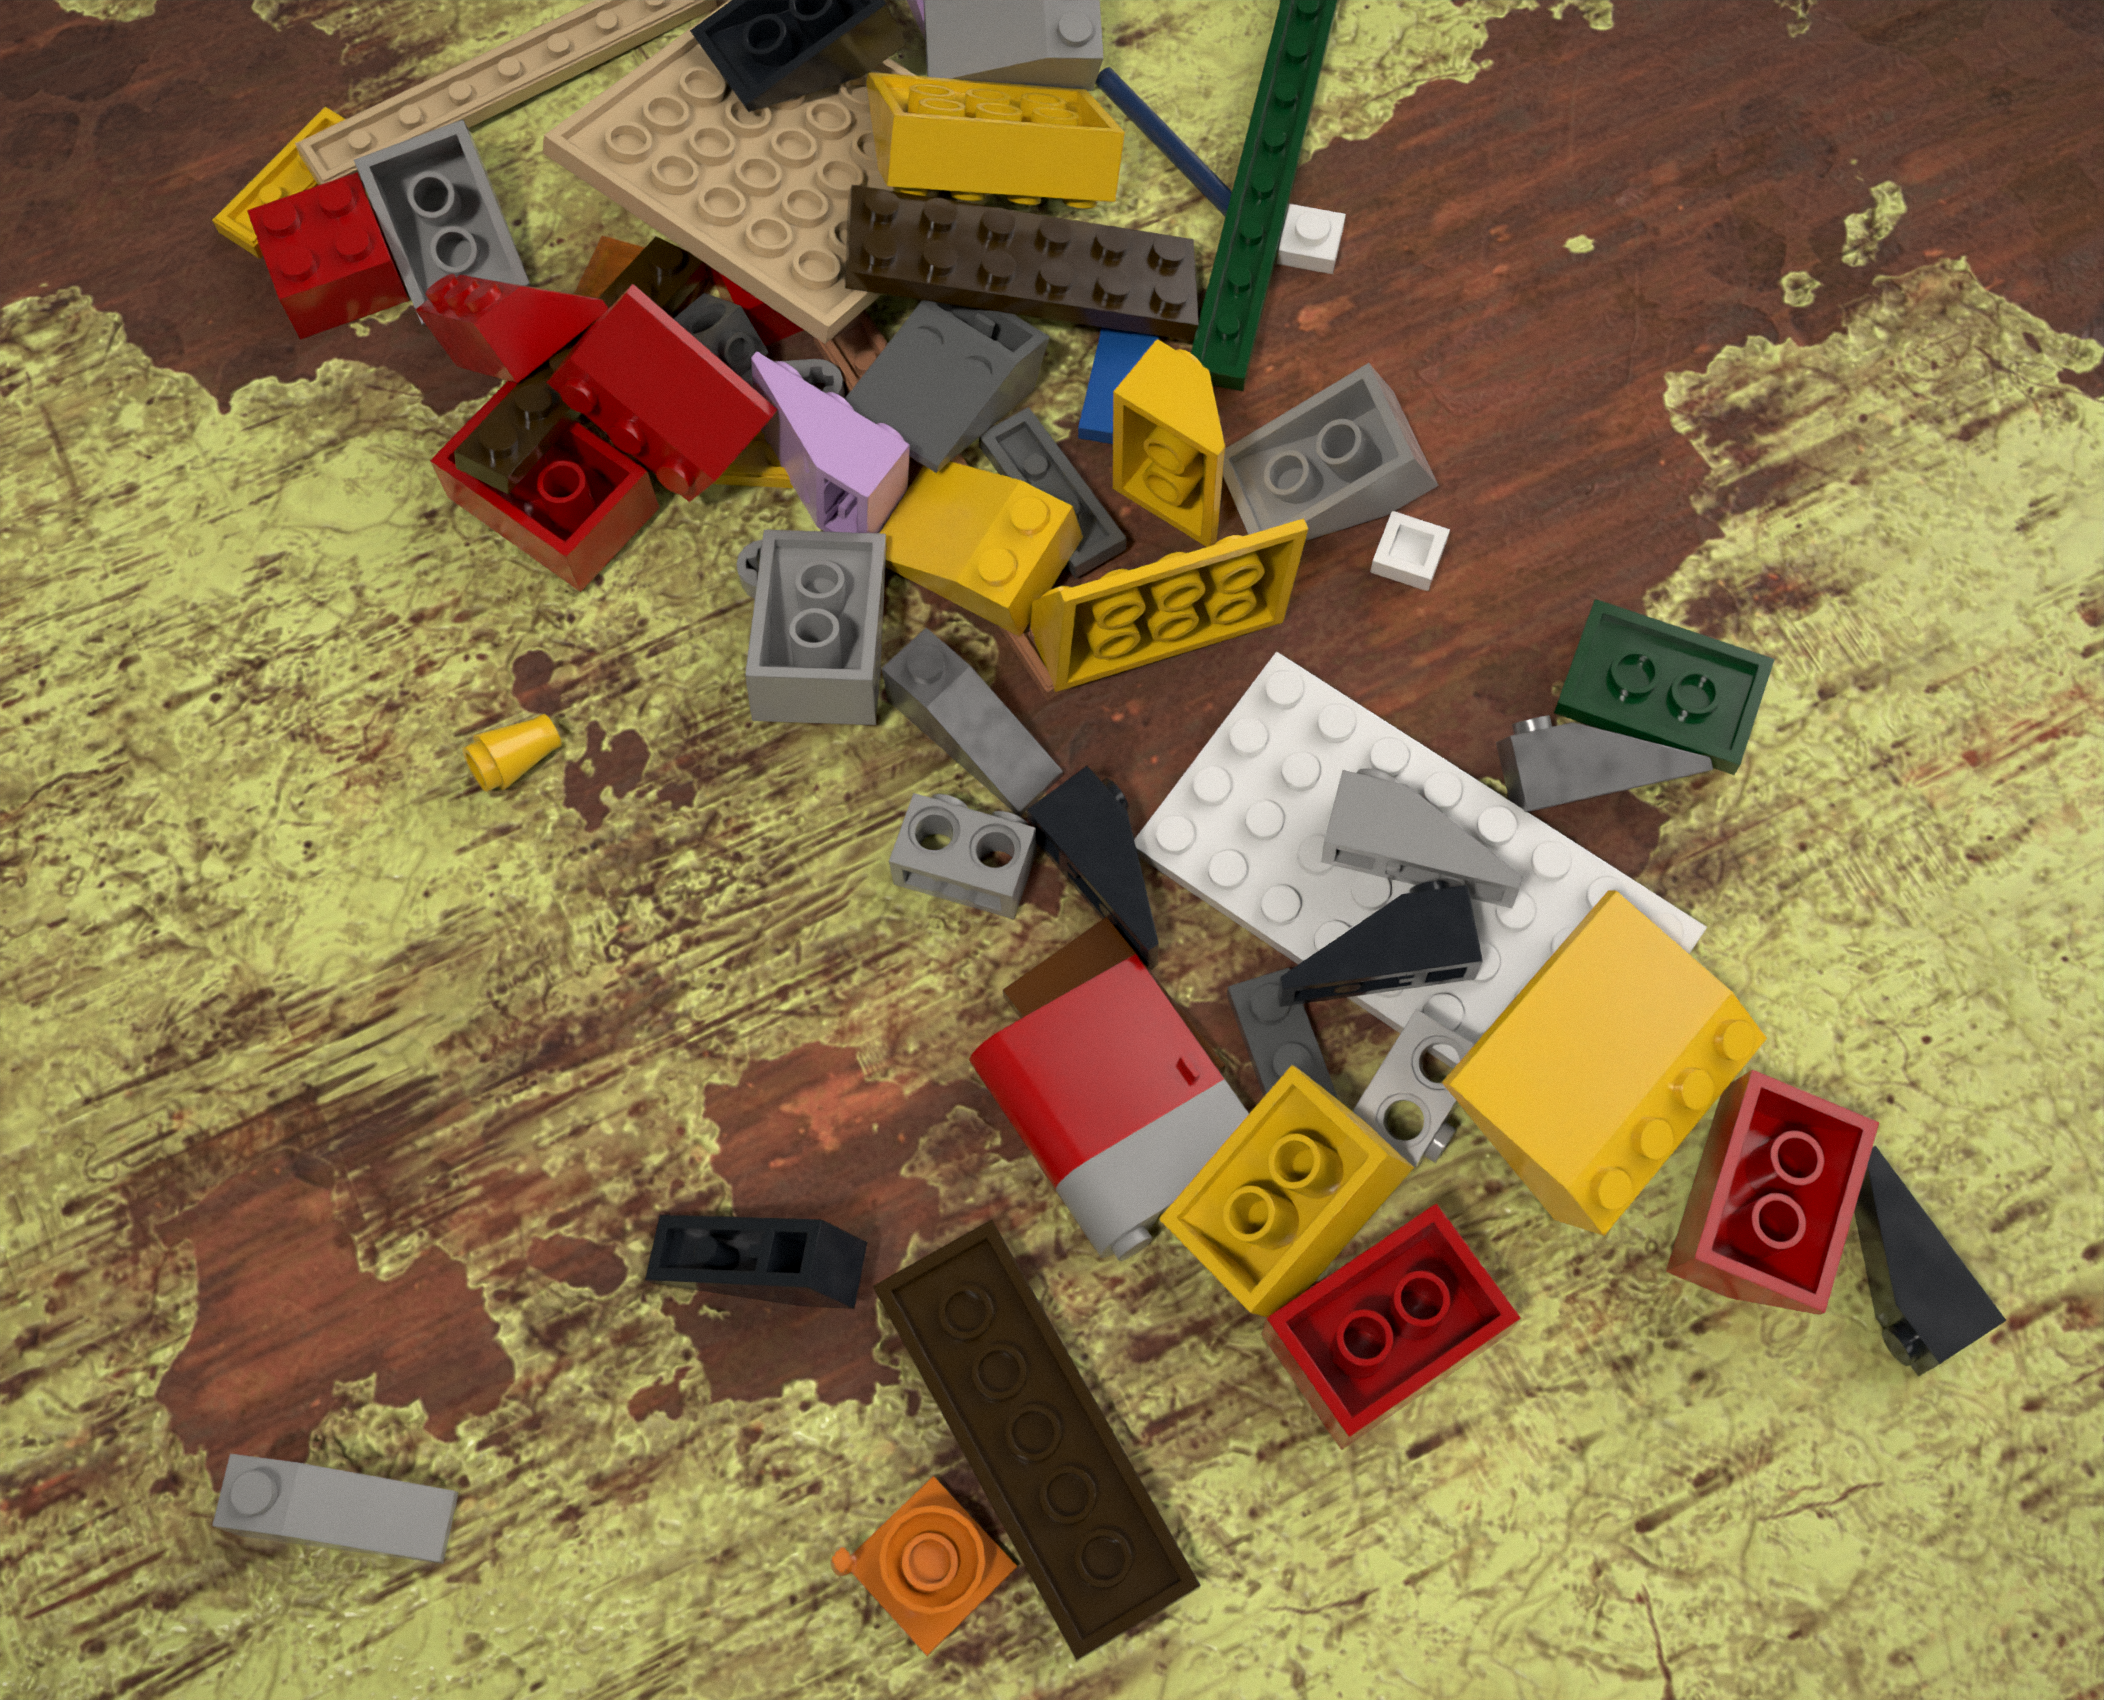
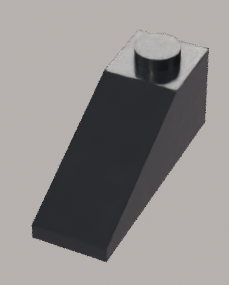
(1091, 842)
(1404, 945)
(759, 1259)
(1914, 1275)

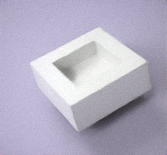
(1311, 238)
(1410, 550)

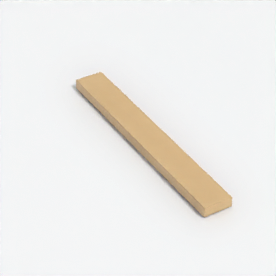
(497, 79)

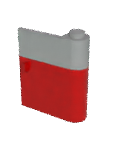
(1111, 1102)

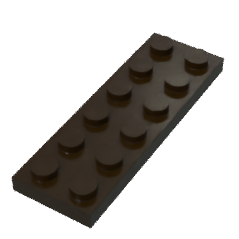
(1020, 263)
(1036, 1440)

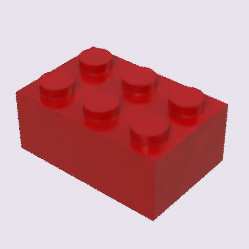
(567, 509)
(1389, 1325)

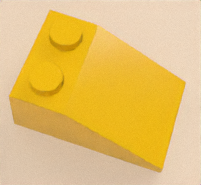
(981, 541)

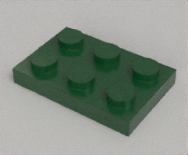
(1664, 685)

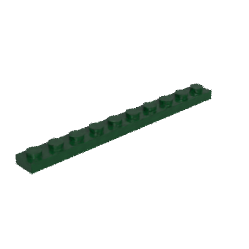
(1262, 191)

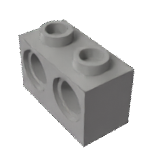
(956, 869)
(1403, 1079)

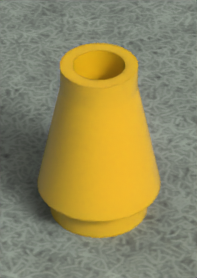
(510, 751)

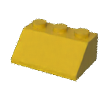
(1170, 441)
(1285, 1194)

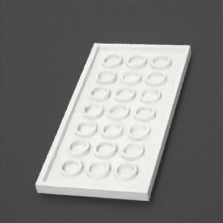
(1254, 823)

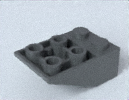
(950, 377)

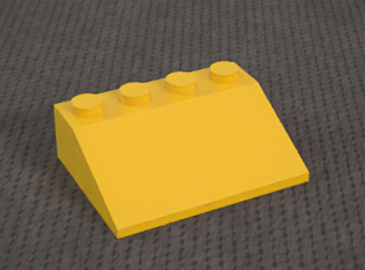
(993, 140)
(1167, 606)
(1604, 1064)

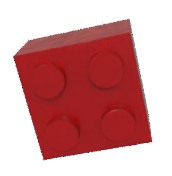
(327, 255)

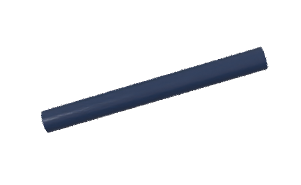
(1164, 139)

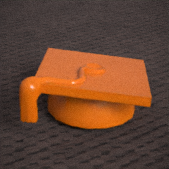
(928, 1565)

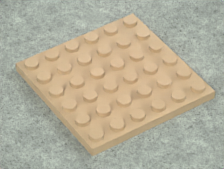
(734, 186)

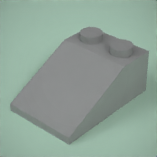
(1015, 41)
(440, 211)
(1329, 460)
(817, 628)

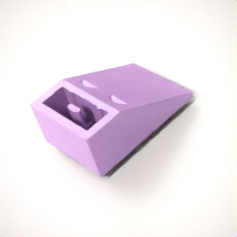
(835, 458)

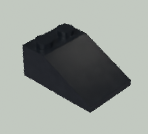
(796, 46)

